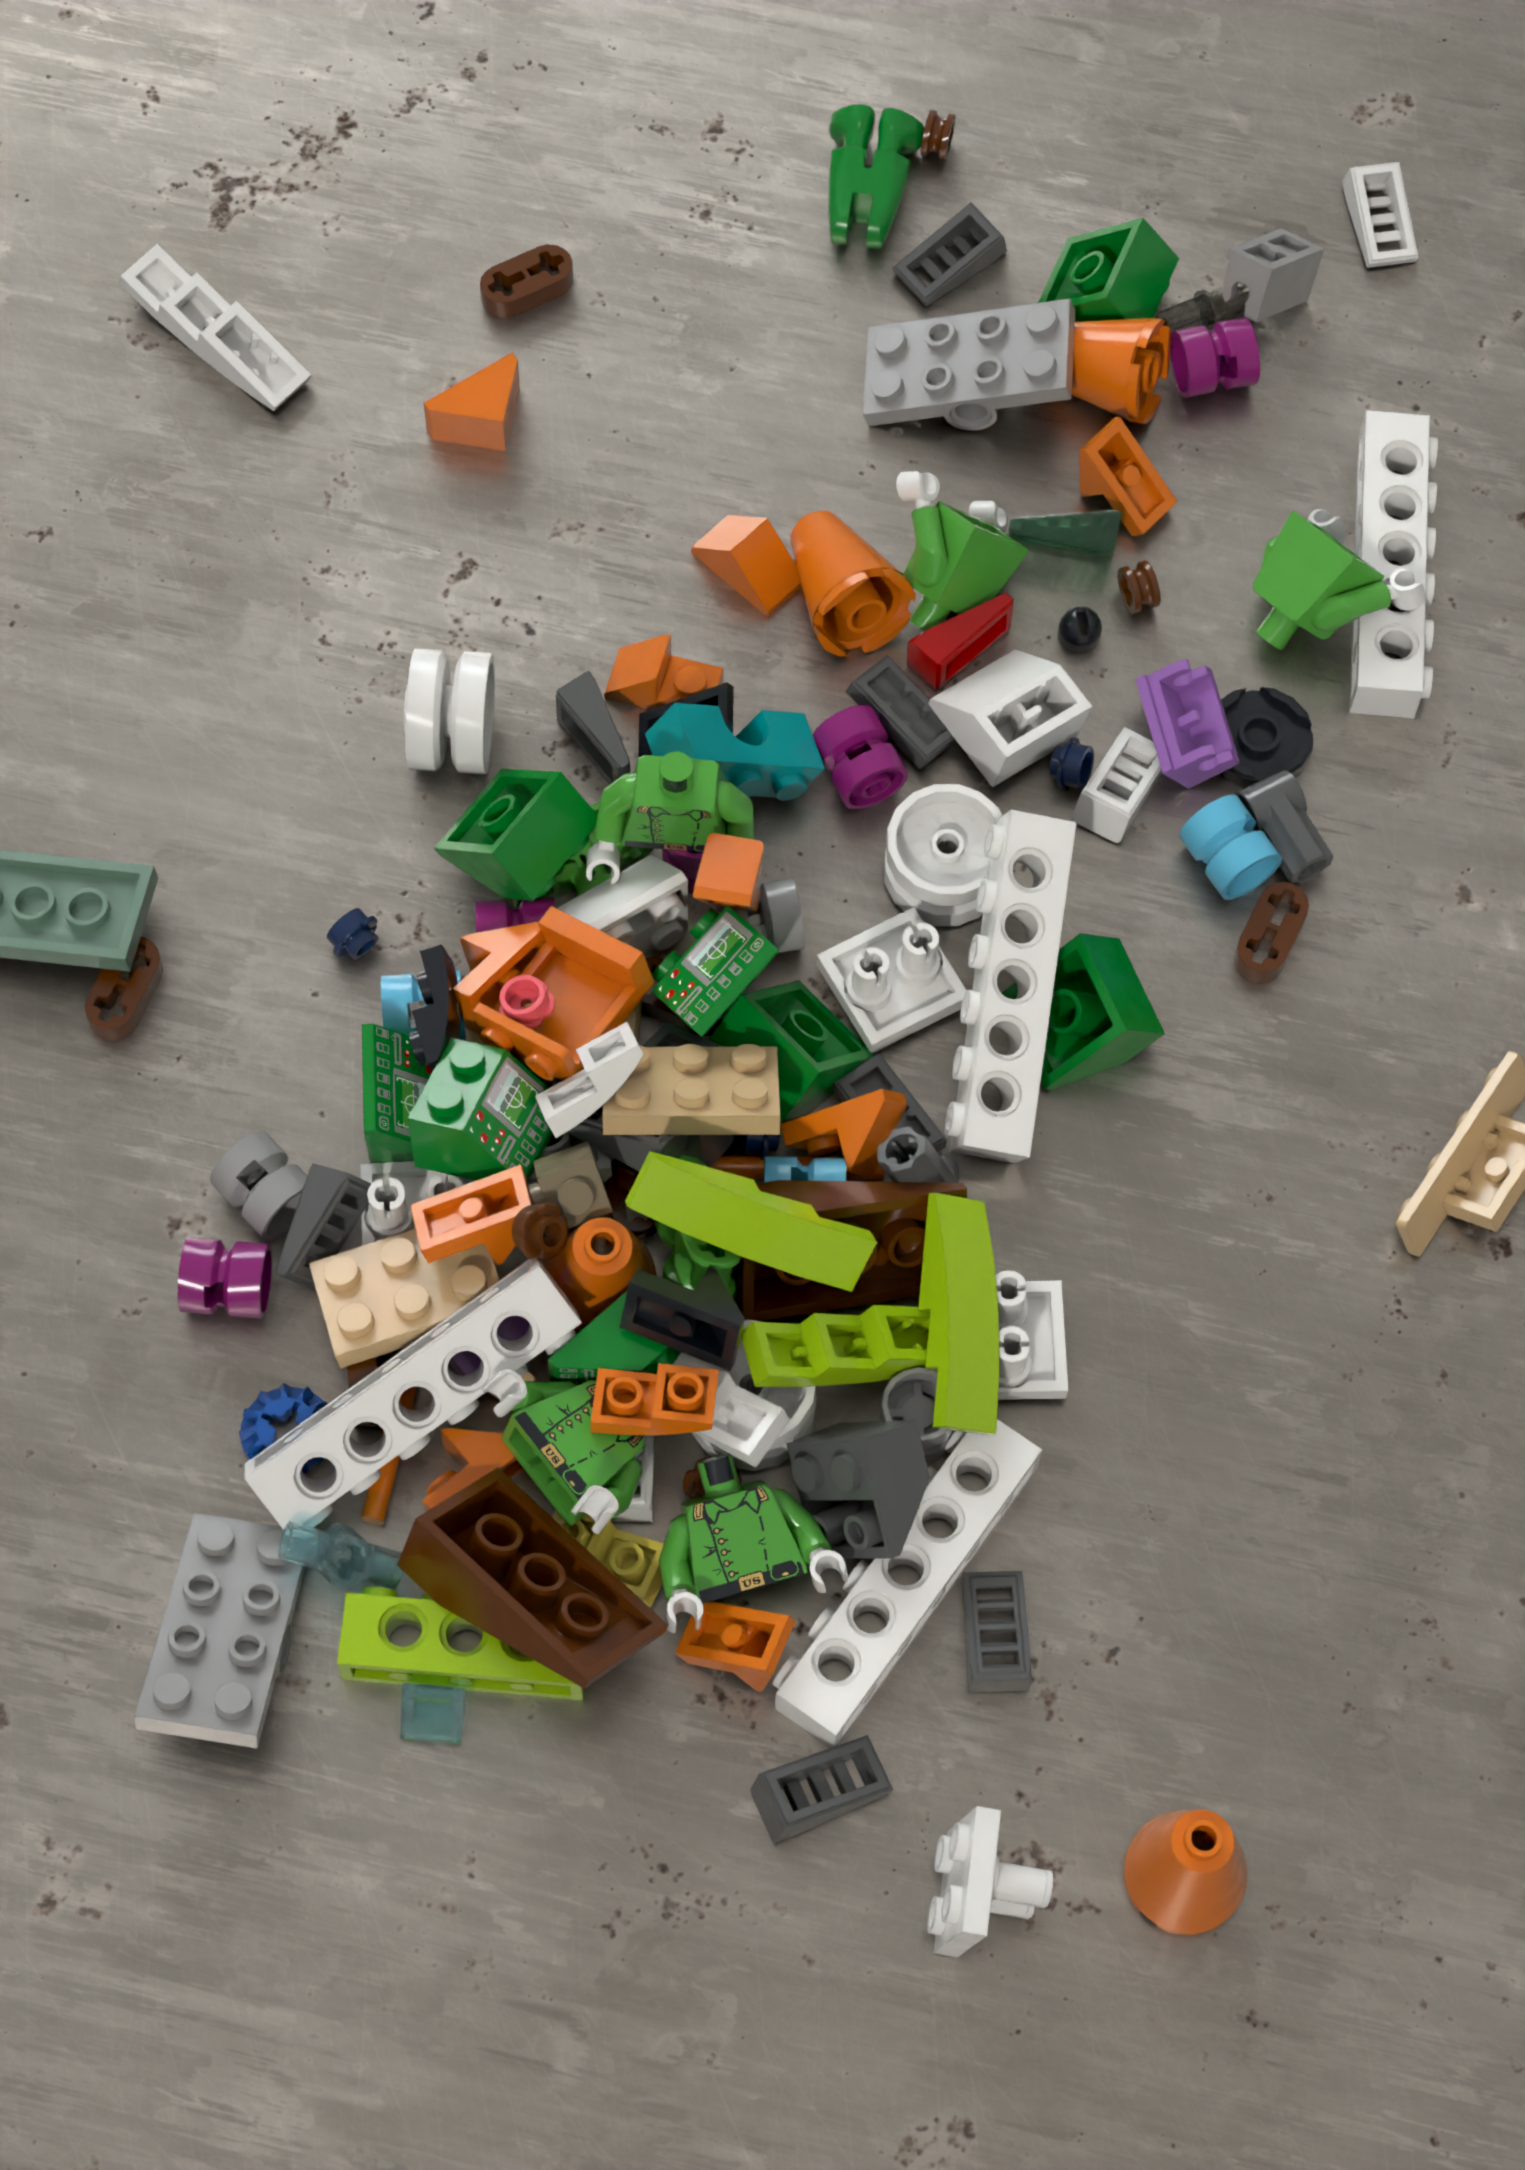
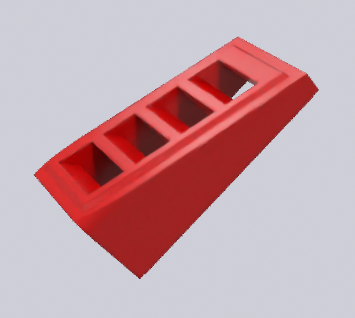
(954, 644)

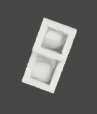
(606, 1067)
(741, 1420)

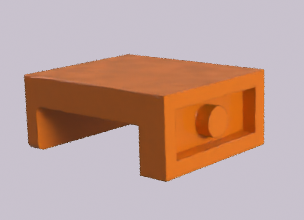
(594, 991)

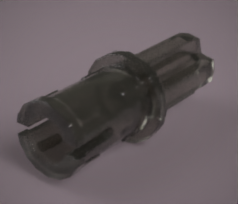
(1204, 309)

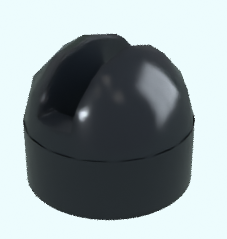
(1069, 632)

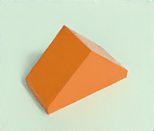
(478, 408)
(750, 560)

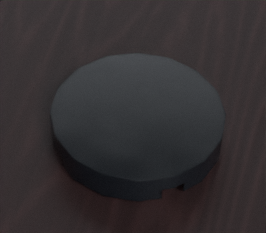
(1268, 734)

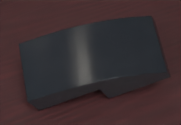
(441, 1016)

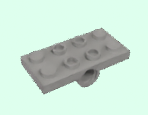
(969, 364)
(222, 1634)

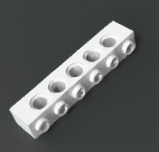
(1386, 445)
(1047, 850)
(277, 1471)
(831, 1707)

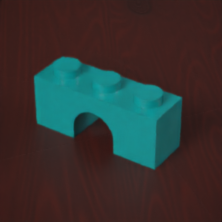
(765, 759)

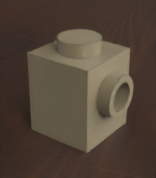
(571, 1183)

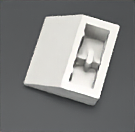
(1012, 713)
(640, 909)

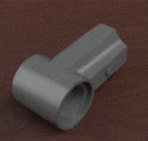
(1281, 814)
(913, 1159)

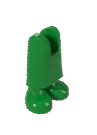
(869, 191)

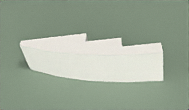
(214, 329)

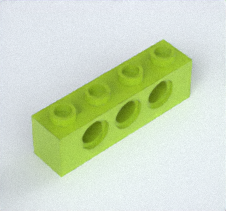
(490, 1667)

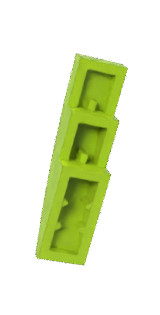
(749, 1222)
(964, 1314)
(837, 1347)

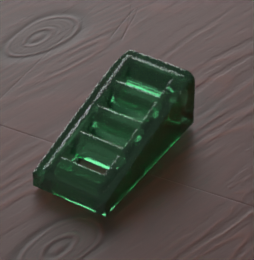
(1079, 532)

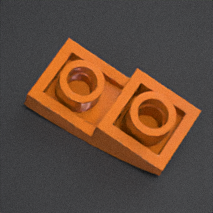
(654, 1404)

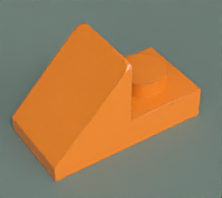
(1122, 472)
(652, 677)
(730, 872)
(494, 960)
(851, 1125)
(472, 1216)
(477, 1455)
(737, 1641)

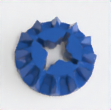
(274, 1406)

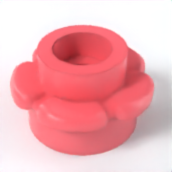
(526, 990)

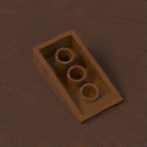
(892, 1214)
(526, 1581)

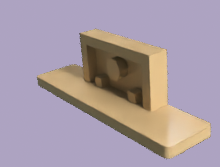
(1479, 1168)

